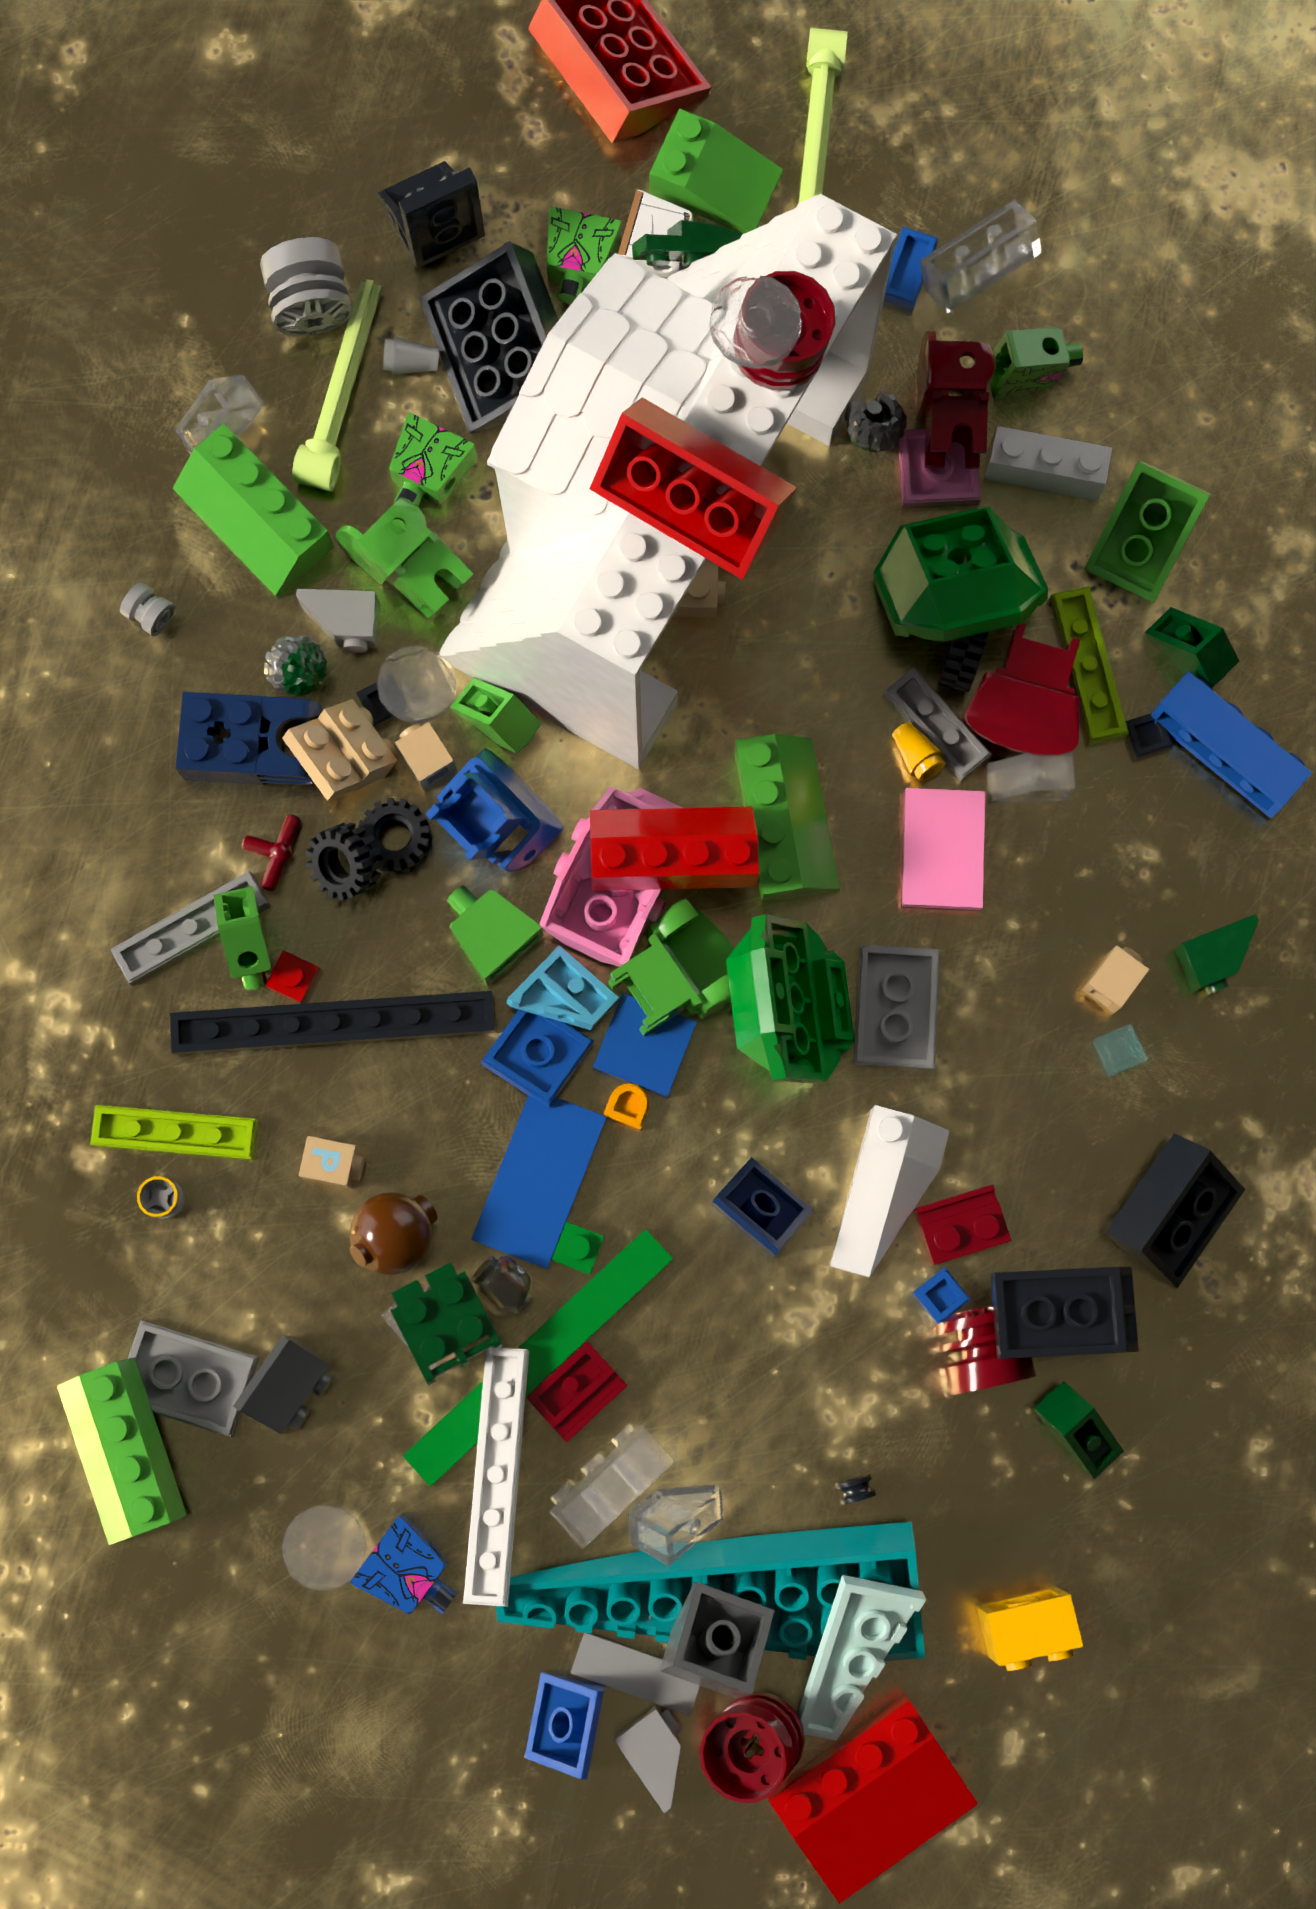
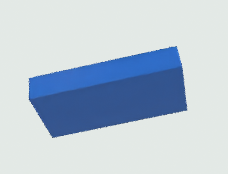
(905, 271)

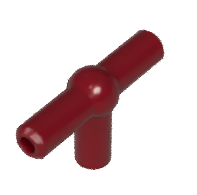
(277, 852)

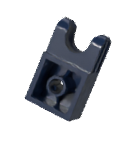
(255, 740)

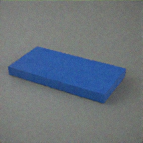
(539, 1180)

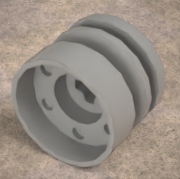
(306, 286)

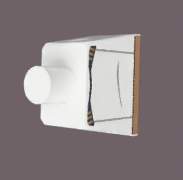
(651, 216)

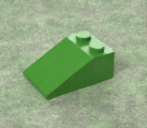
(713, 173)
(1147, 531)

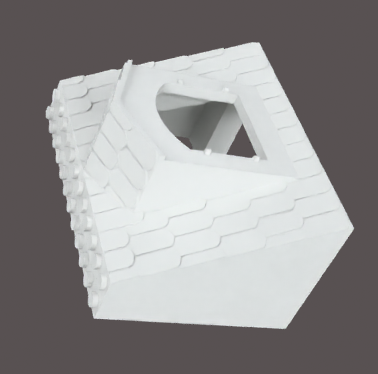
(583, 580)

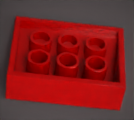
(618, 62)
(871, 1798)

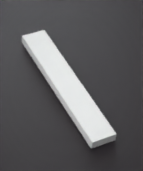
(496, 1477)

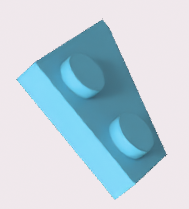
(564, 992)

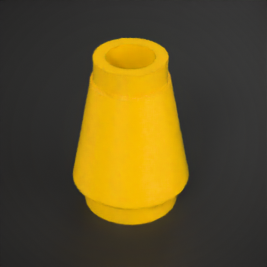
(918, 752)

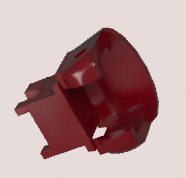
(954, 417)
(1029, 699)

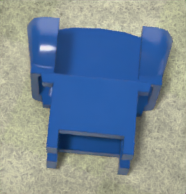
(487, 805)

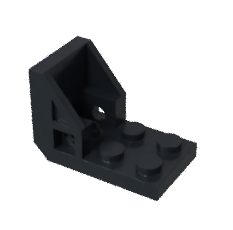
(434, 212)
(1064, 1312)

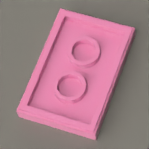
(943, 849)

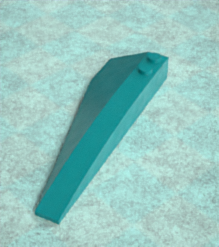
(781, 1571)

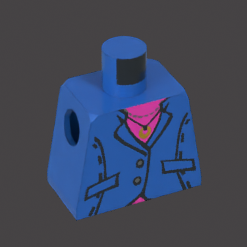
(405, 1570)

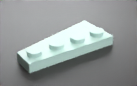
(856, 1639)

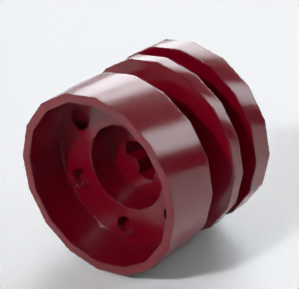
(815, 333)
(977, 1347)
(733, 1759)

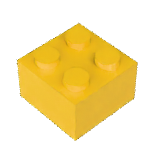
(1030, 1628)

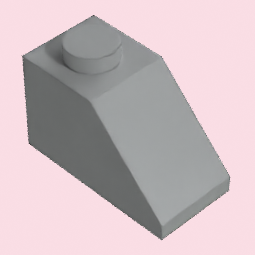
(344, 615)
(653, 1752)

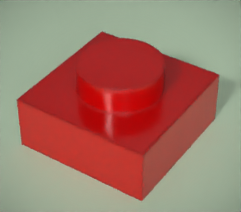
(292, 977)

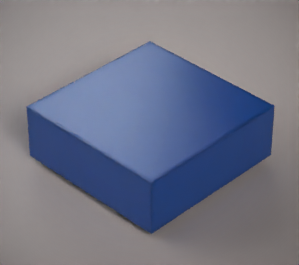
(941, 1296)

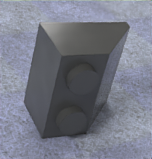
(285, 1385)
(718, 1641)

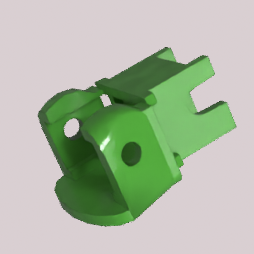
(391, 542)
(679, 968)

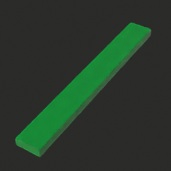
(547, 1350)

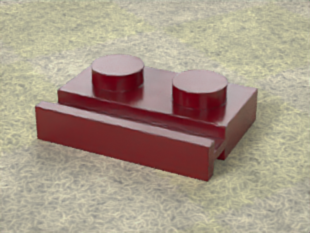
(962, 1225)
(576, 1391)

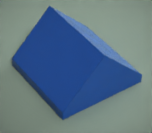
(564, 1723)

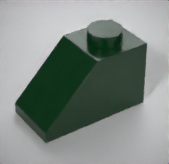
(1193, 645)
(1216, 956)
(1079, 1429)

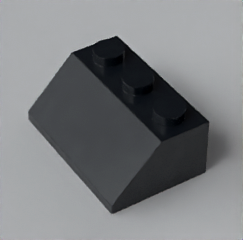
(1176, 1209)

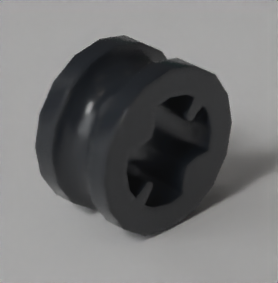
(855, 1489)

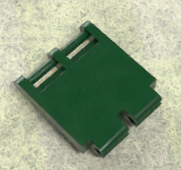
(443, 1321)

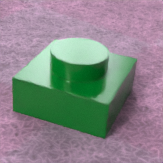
(578, 1248)

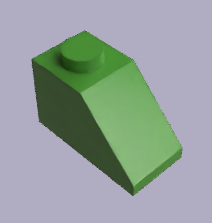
(496, 715)

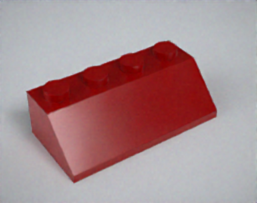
(691, 487)
(673, 848)

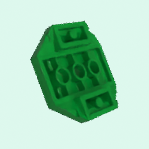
(958, 577)
(789, 1000)

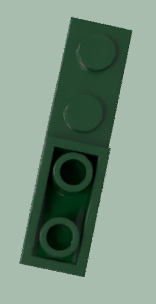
(684, 243)

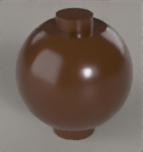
(392, 1232)

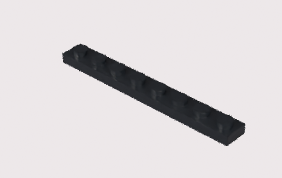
(332, 1022)

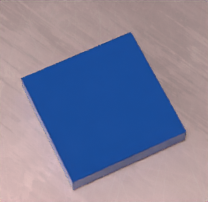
(537, 1055)
(639, 1059)

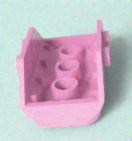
(601, 922)

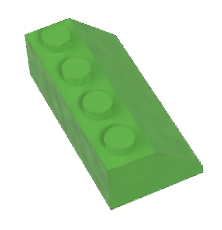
(251, 511)
(793, 834)
(121, 1450)

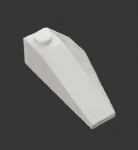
(890, 1177)

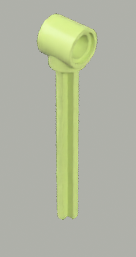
(825, 63)
(319, 460)

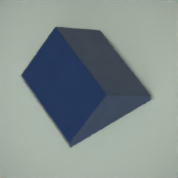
(761, 1207)

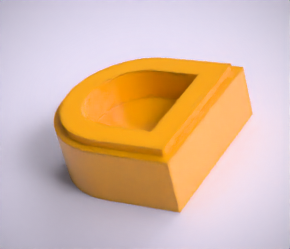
(628, 1105)

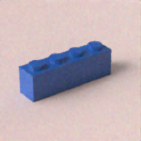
(1231, 744)

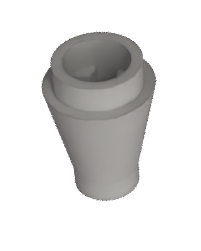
(407, 356)

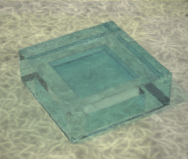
(1119, 1050)

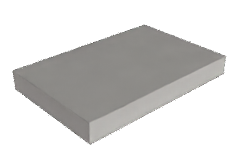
(896, 1007)
(192, 1377)

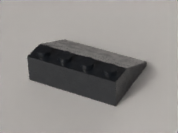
(490, 331)

